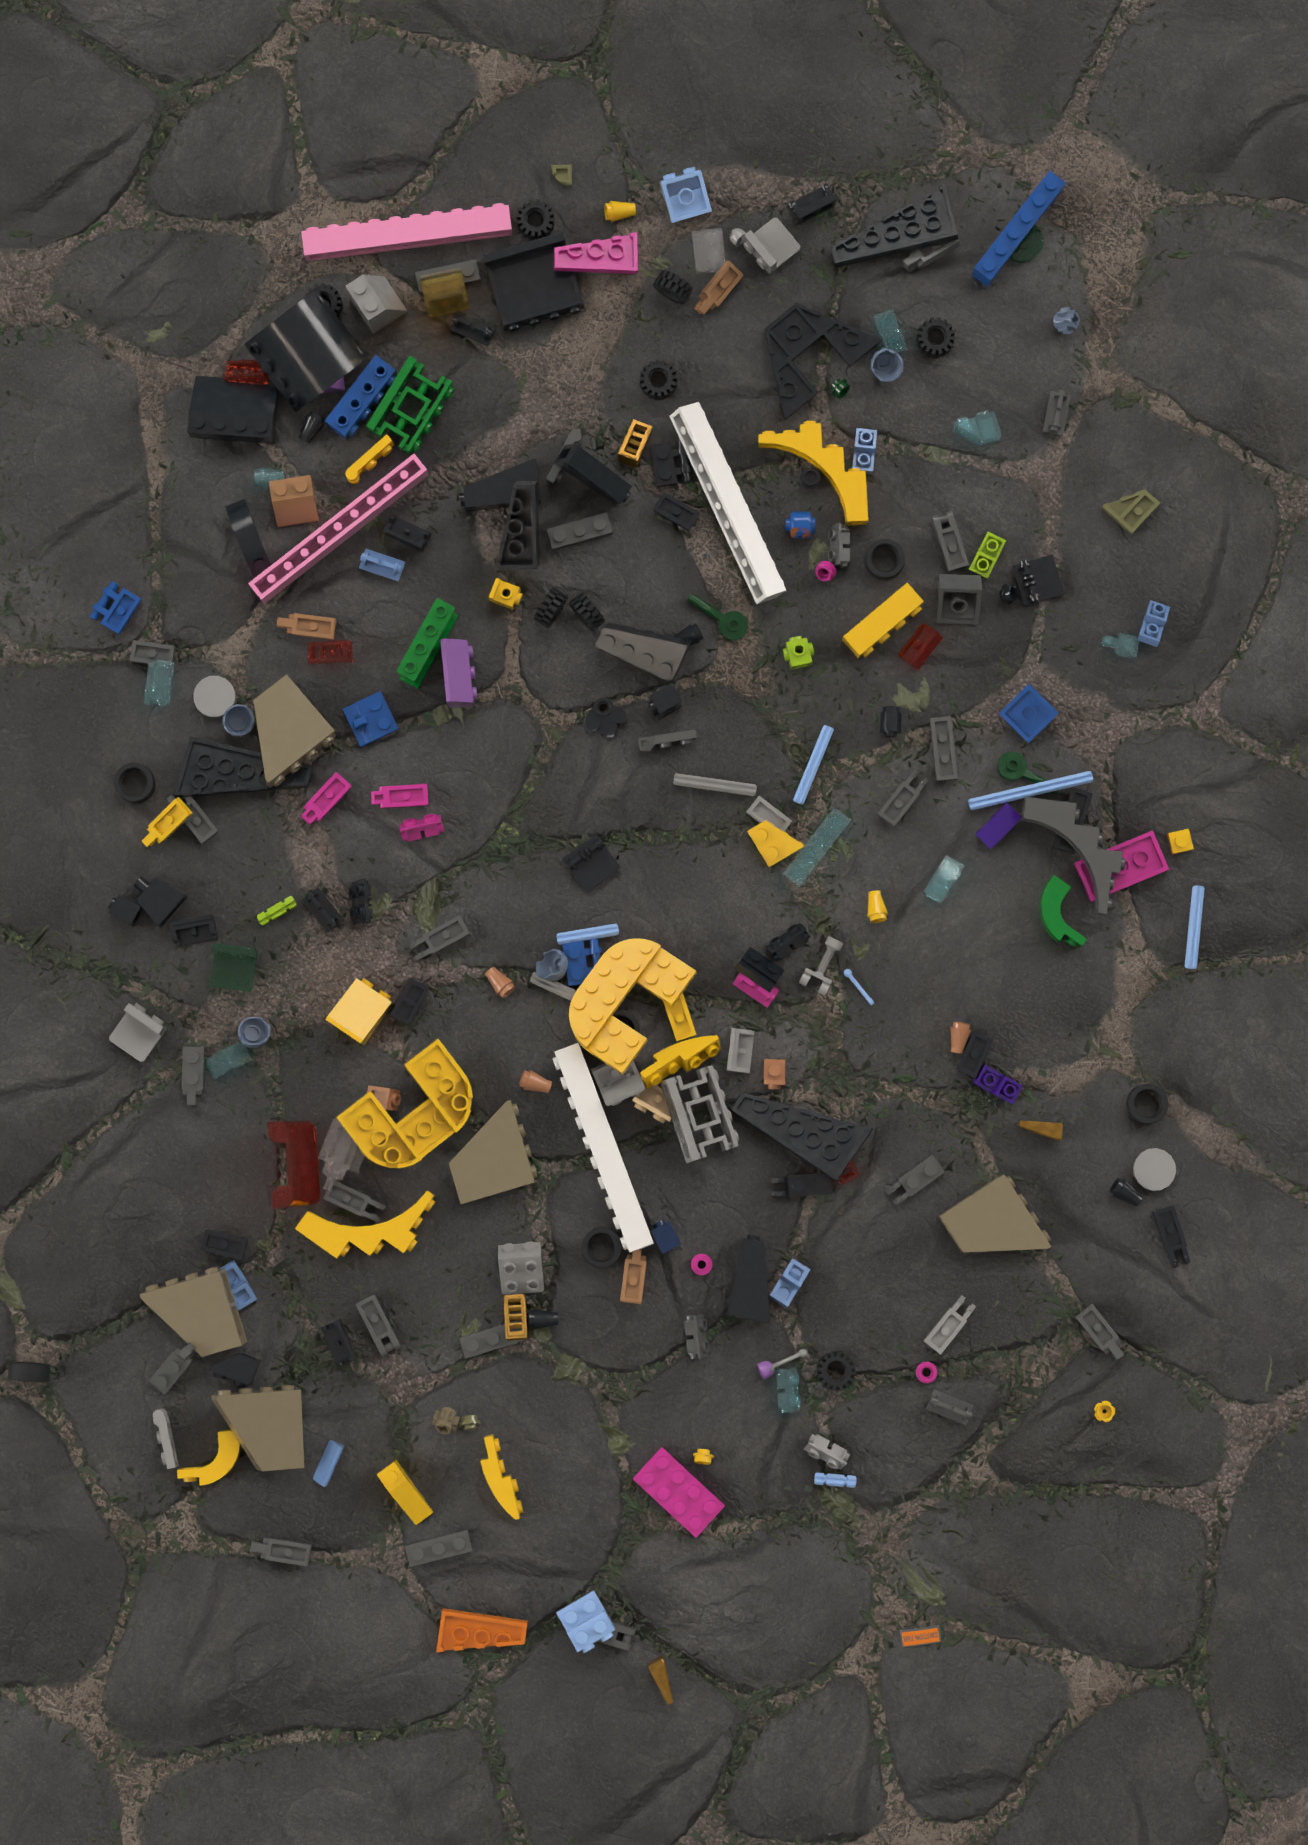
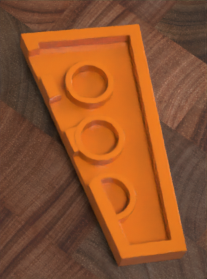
(476, 1630)

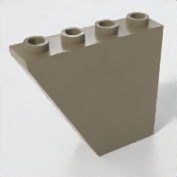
(288, 730)
(494, 1158)
(994, 1220)
(199, 1310)
(266, 1425)

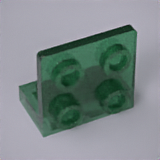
(233, 967)

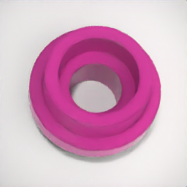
(824, 575)
(696, 1259)
(933, 1372)

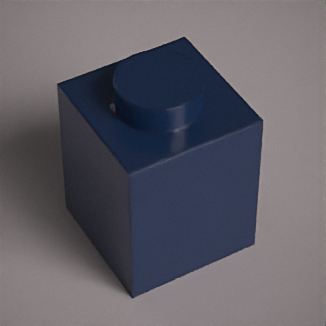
(665, 1236)

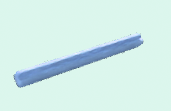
(1030, 790)

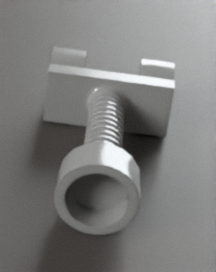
(832, 946)

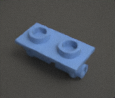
(381, 564)

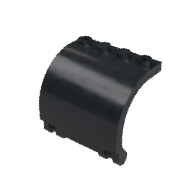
(306, 350)

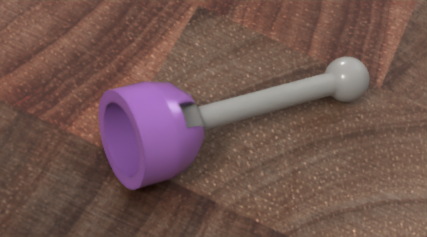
(767, 1368)

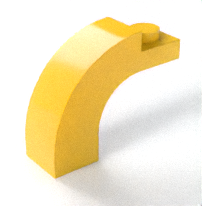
(226, 1458)

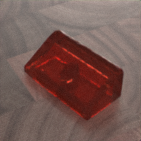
(920, 646)

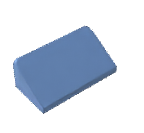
(328, 1463)

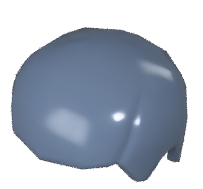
(887, 365)
(238, 720)
(552, 966)
(253, 1032)

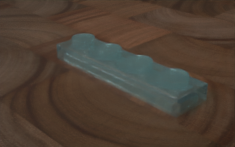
(816, 847)

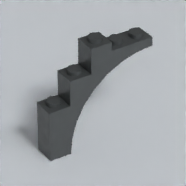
(1100, 863)

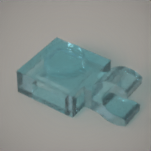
(1124, 644)

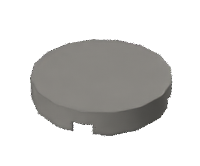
(214, 696)
(1154, 1169)

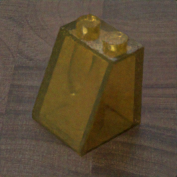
(444, 292)

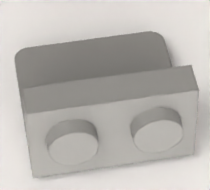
(771, 245)
(137, 1032)
(616, 1086)
(520, 1268)

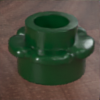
(840, 388)

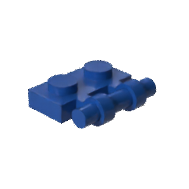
(120, 611)
(577, 963)

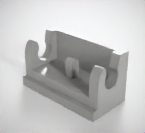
(740, 1050)

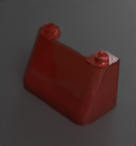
(302, 1163)

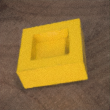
(1180, 841)

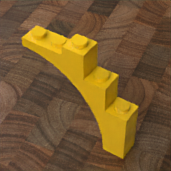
(830, 461)
(336, 1237)

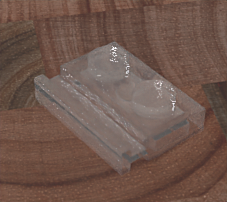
(708, 250)

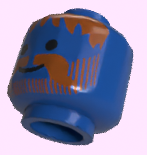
(800, 525)

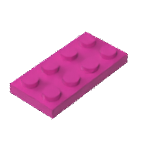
(1142, 861)
(678, 1492)

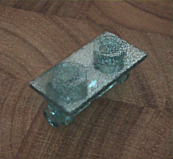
(790, 1399)

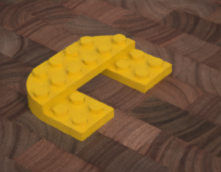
(608, 985)
(425, 1126)

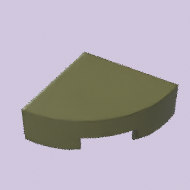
(563, 174)

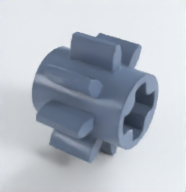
(1066, 320)

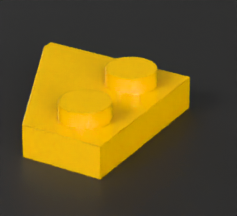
(773, 842)

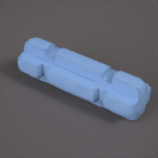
(835, 1480)

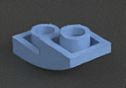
(864, 450)
(1153, 623)

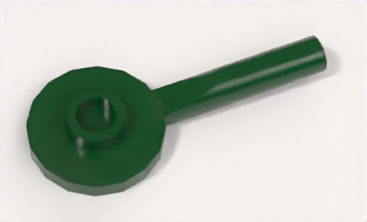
(732, 624)
(1014, 766)

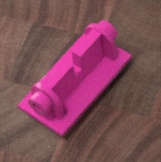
(428, 824)
(754, 990)

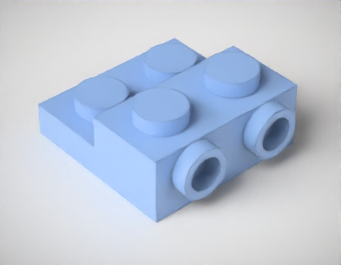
(685, 194)
(586, 1622)

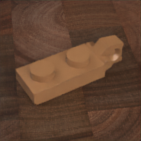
(718, 287)
(308, 626)
(633, 1278)

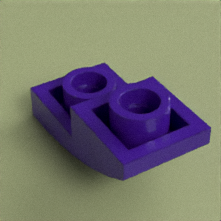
(998, 825)
(997, 1084)

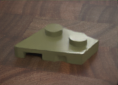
(1132, 509)

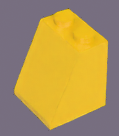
(360, 1010)

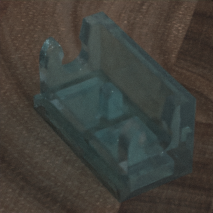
(159, 682)

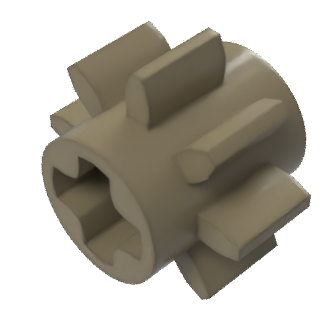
(445, 1420)

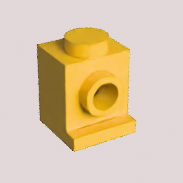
(497, 597)

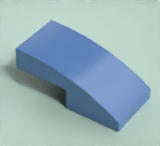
(789, 1283)
(240, 1287)

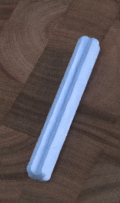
(813, 764)
(1194, 927)

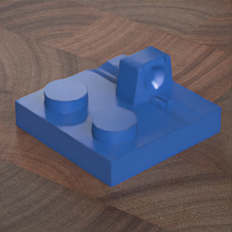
(1029, 713)
(370, 719)

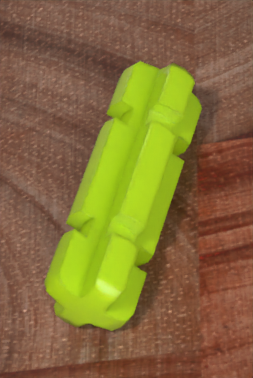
(276, 910)

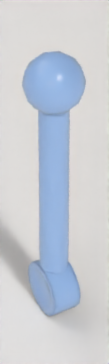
(848, 973)

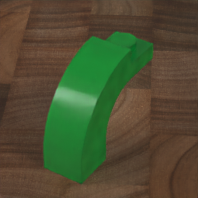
(1051, 916)

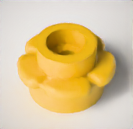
(1110, 1411)
(703, 1457)

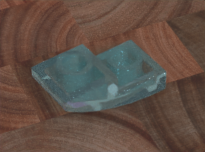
(889, 330)
(943, 879)

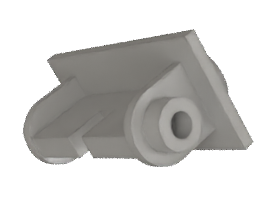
(835, 1457)

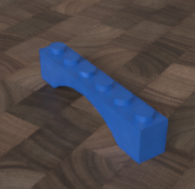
(1018, 228)

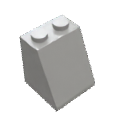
(375, 301)

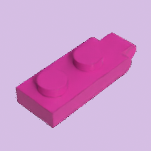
(401, 796)
(325, 799)

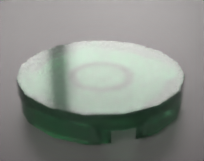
(1029, 247)

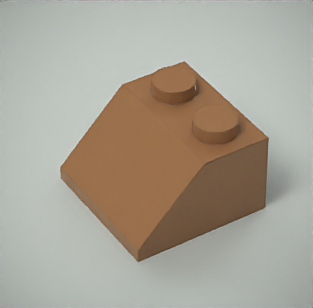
(294, 501)

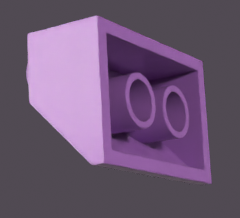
(458, 673)

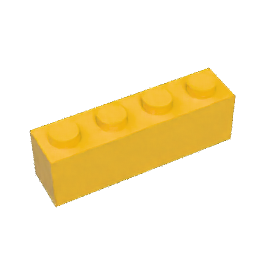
(883, 620)

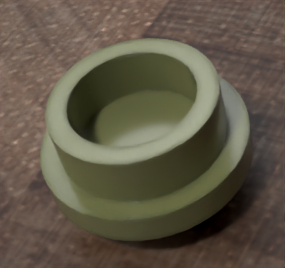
(469, 1422)

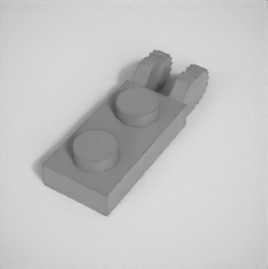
(948, 1326)
(165, 1437)

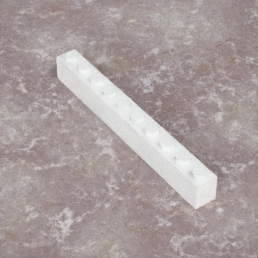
(727, 503)
(603, 1147)

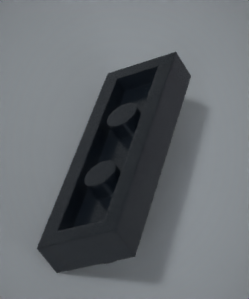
(1083, 800)

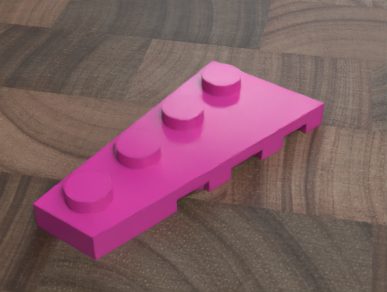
(599, 256)

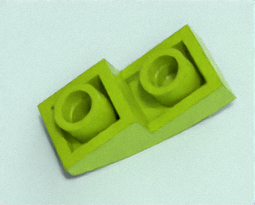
(987, 554)

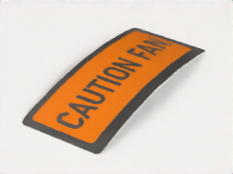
(920, 1636)

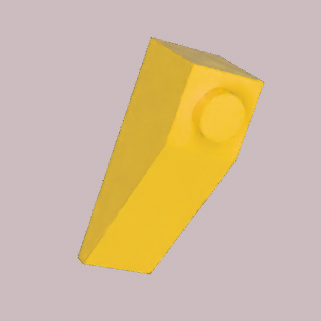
(404, 1492)

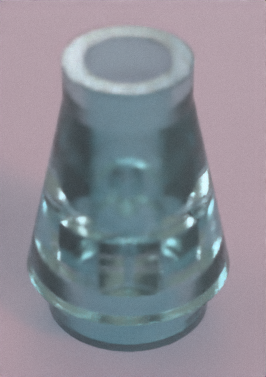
(264, 475)

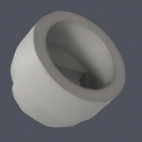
(737, 236)

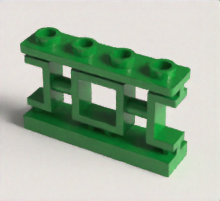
(396, 398)
(427, 643)

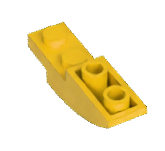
(685, 1054)
(501, 1486)

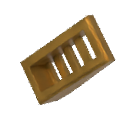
(629, 455)
(1047, 1129)
(515, 1303)
(659, 1672)

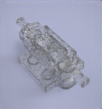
(339, 1154)

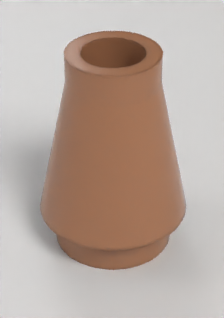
(502, 985)
(959, 1036)
(534, 1082)

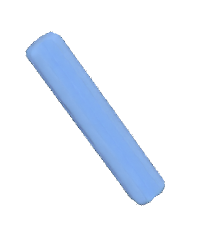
(587, 934)

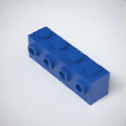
(361, 397)

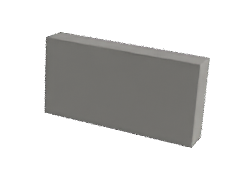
(762, 810)

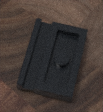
(759, 969)

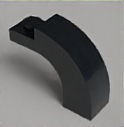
(248, 537)

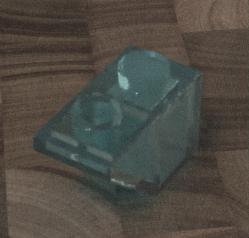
(979, 429)

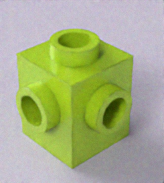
(798, 660)

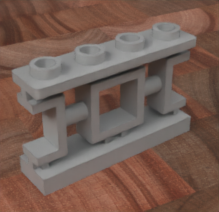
(684, 1119)

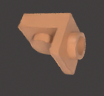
(774, 1073)
(388, 1097)

